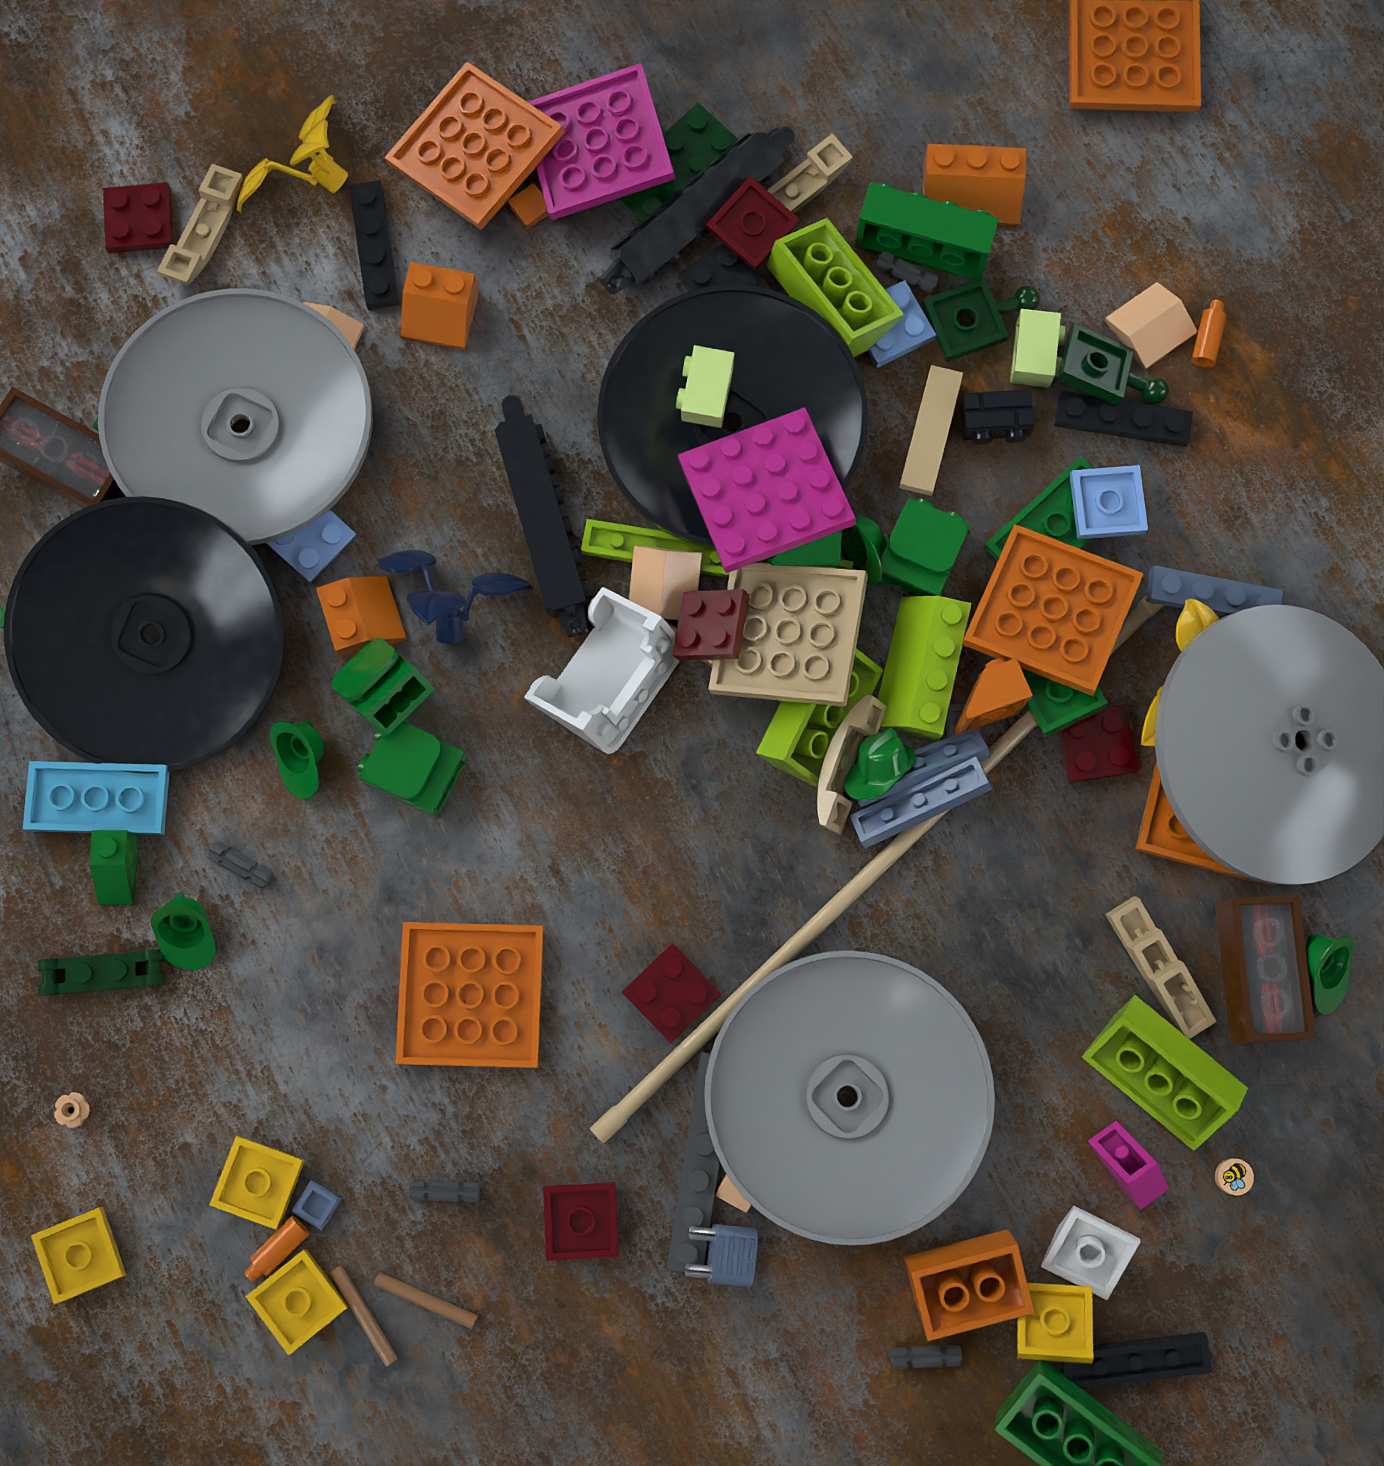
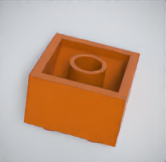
(438, 305)
(359, 612)
(995, 696)

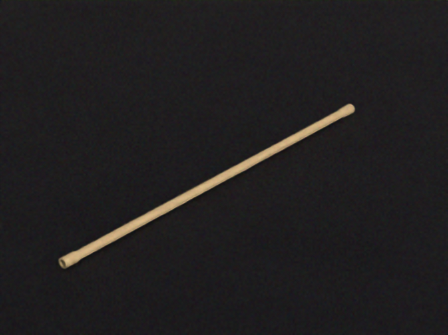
(619, 1114)

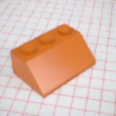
(977, 178)
(969, 1284)

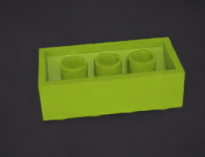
(832, 280)
(923, 665)
(804, 731)
(1165, 1073)

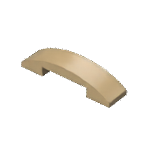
(812, 175)
(205, 226)
(861, 721)

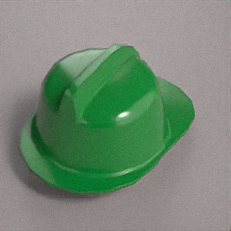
(865, 546)
(297, 753)
(879, 766)
(184, 933)
(1329, 969)

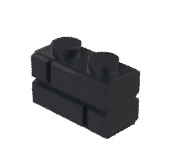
(997, 416)

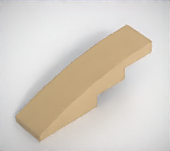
(931, 430)
(1161, 968)

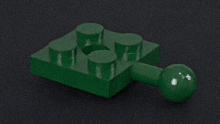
(979, 303)
(1113, 372)

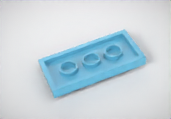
(96, 797)

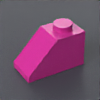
(1129, 1165)

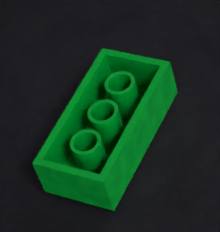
(925, 231)
(1067, 1426)

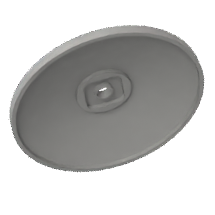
(226, 360)
(1233, 755)
(917, 1112)

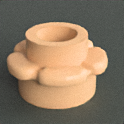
(80, 1113)

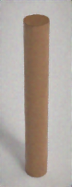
(425, 1300)
(363, 1315)

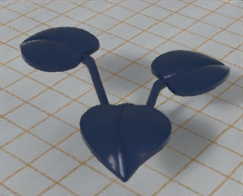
(445, 606)

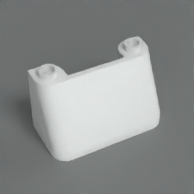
(610, 674)

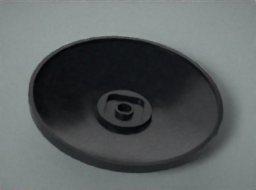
(781, 364)
(81, 645)

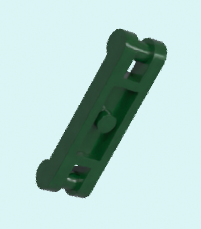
(101, 972)

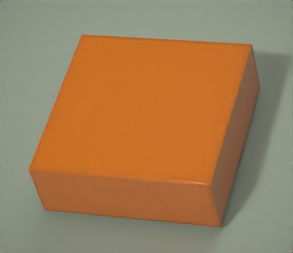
(529, 206)

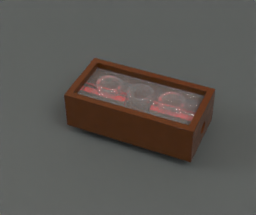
(54, 451)
(1265, 969)

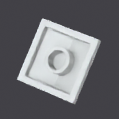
(1090, 1252)

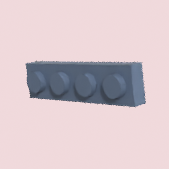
(1221, 595)
(939, 758)
(920, 802)

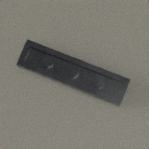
(374, 245)
(1123, 420)
(1142, 1360)

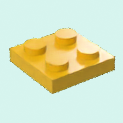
(257, 1182)
(78, 1255)
(297, 1301)
(1059, 1326)

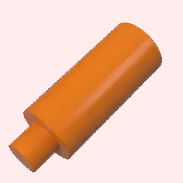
(1209, 335)
(277, 1248)

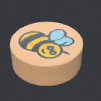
(1234, 1176)

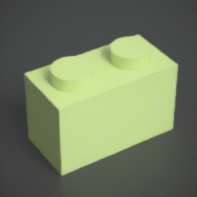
(1036, 348)
(706, 387)

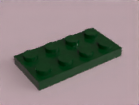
(691, 147)

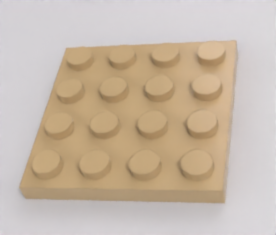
(795, 634)

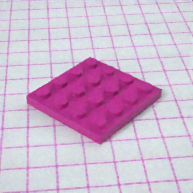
(608, 143)
(766, 490)

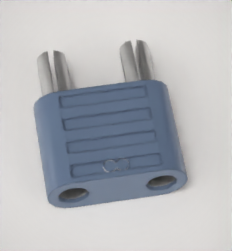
(730, 1255)

